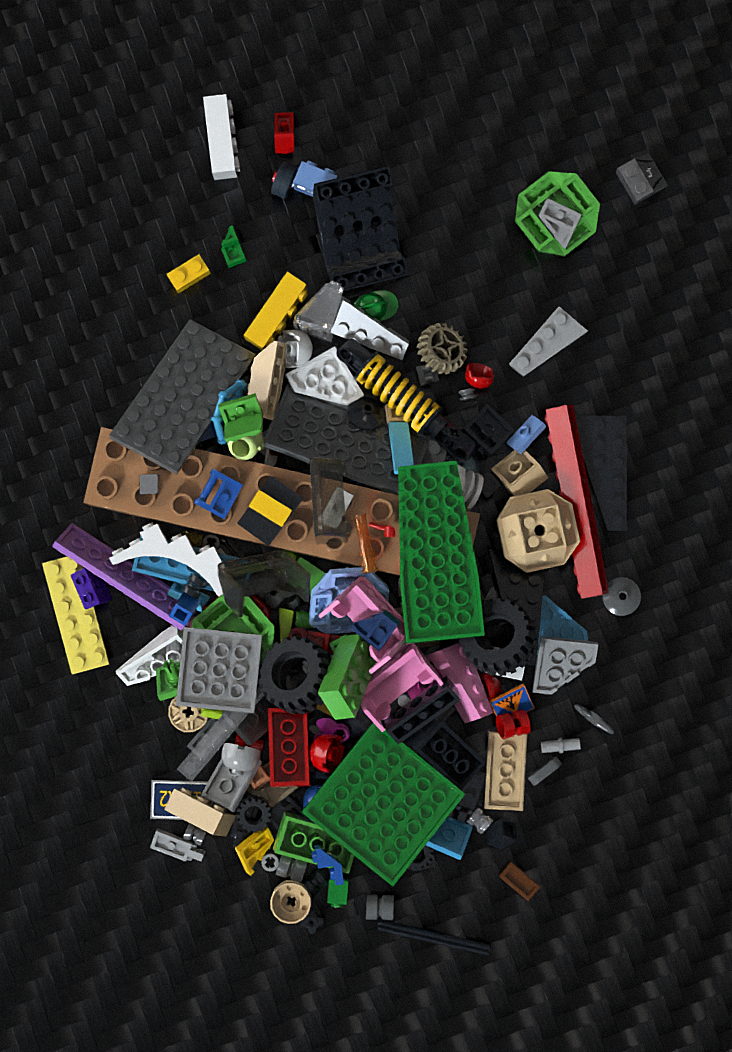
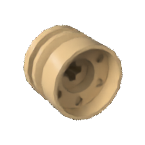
(184, 723)
(288, 912)

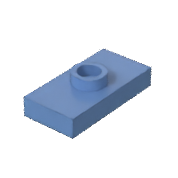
(526, 434)

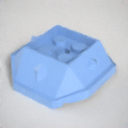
(328, 589)

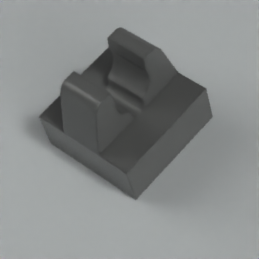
(426, 375)

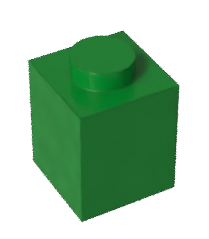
(337, 893)

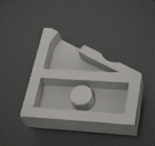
(559, 221)

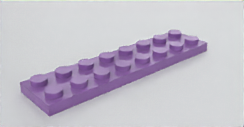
(95, 557)

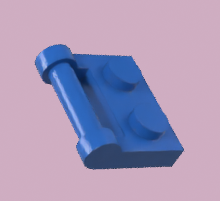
(223, 498)

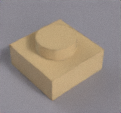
(391, 415)

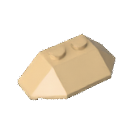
(268, 376)

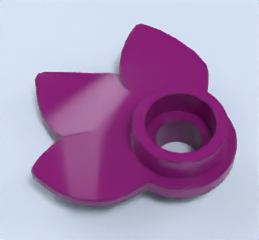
(329, 726)

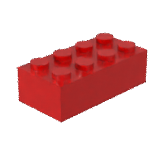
(288, 749)

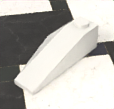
(152, 656)

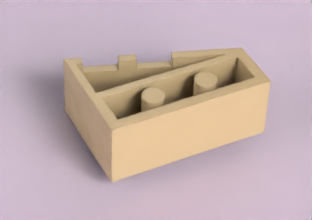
(199, 812)

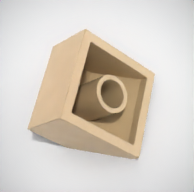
(519, 473)

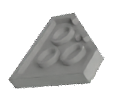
(560, 662)

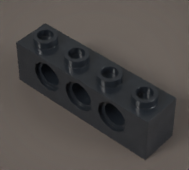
(421, 710)

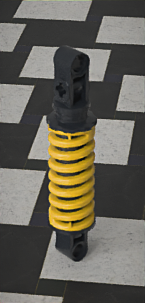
(415, 409)

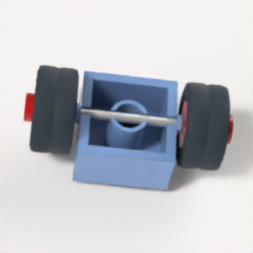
(301, 179)

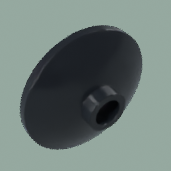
(366, 419)

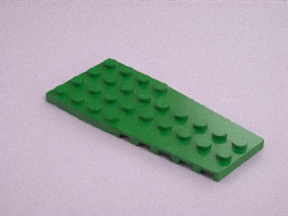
(436, 556)

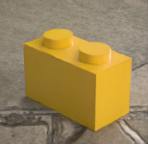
(188, 273)

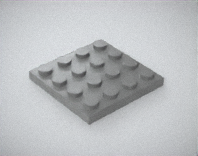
(218, 670)

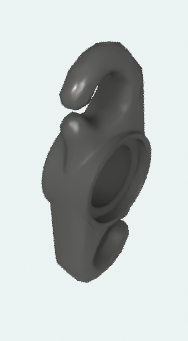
(594, 719)

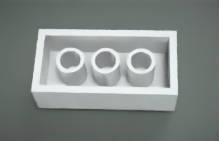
(220, 131)

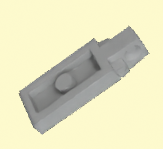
(176, 846)

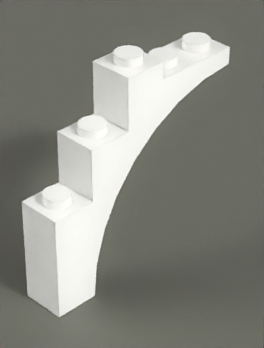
(180, 549)

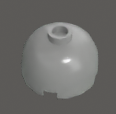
(240, 758)

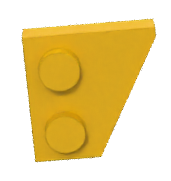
(254, 848)

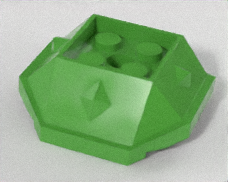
(565, 190)
(222, 618)

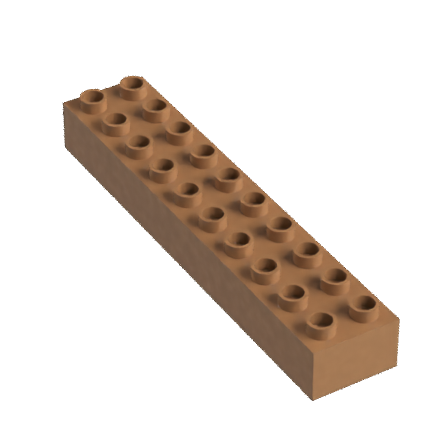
(116, 487)

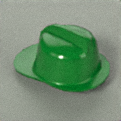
(378, 304)

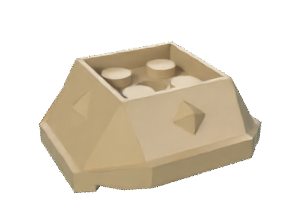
(517, 532)

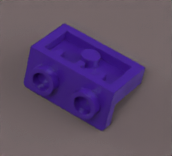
(90, 588)

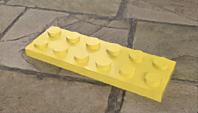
(77, 626)

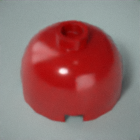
(326, 752)

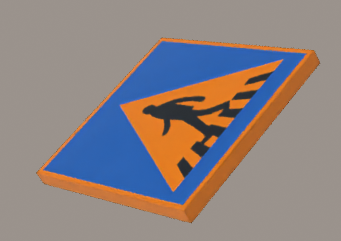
(512, 701)

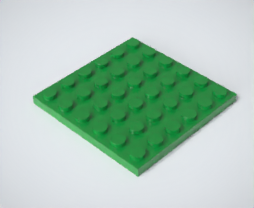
(383, 803)

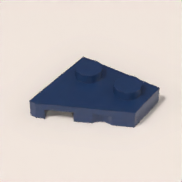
(376, 628)

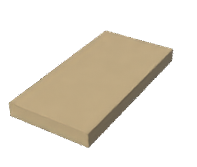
(505, 772)

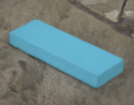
(400, 445)

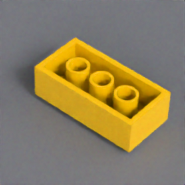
(276, 311)

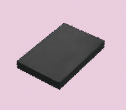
(261, 526)

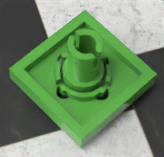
(167, 679)

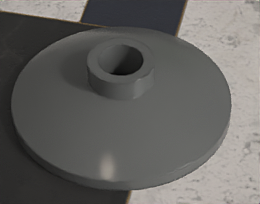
(615, 604)

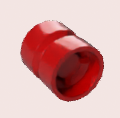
(516, 723)

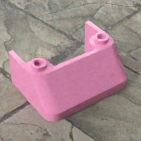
(361, 601)
(394, 679)

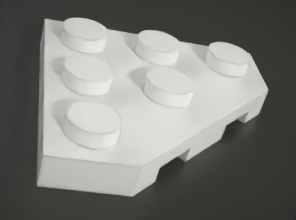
(325, 379)

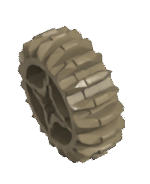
(444, 342)

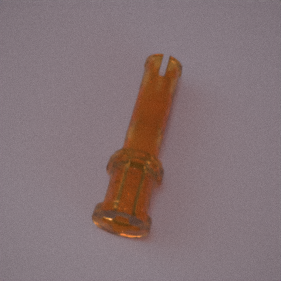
(366, 554)

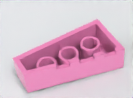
(464, 675)

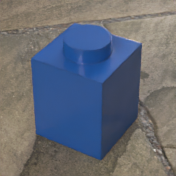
(184, 608)

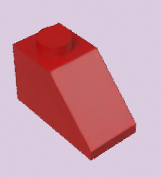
(284, 132)

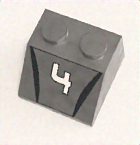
(641, 178)

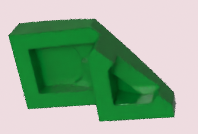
(231, 249)

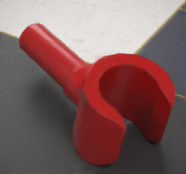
(389, 531)

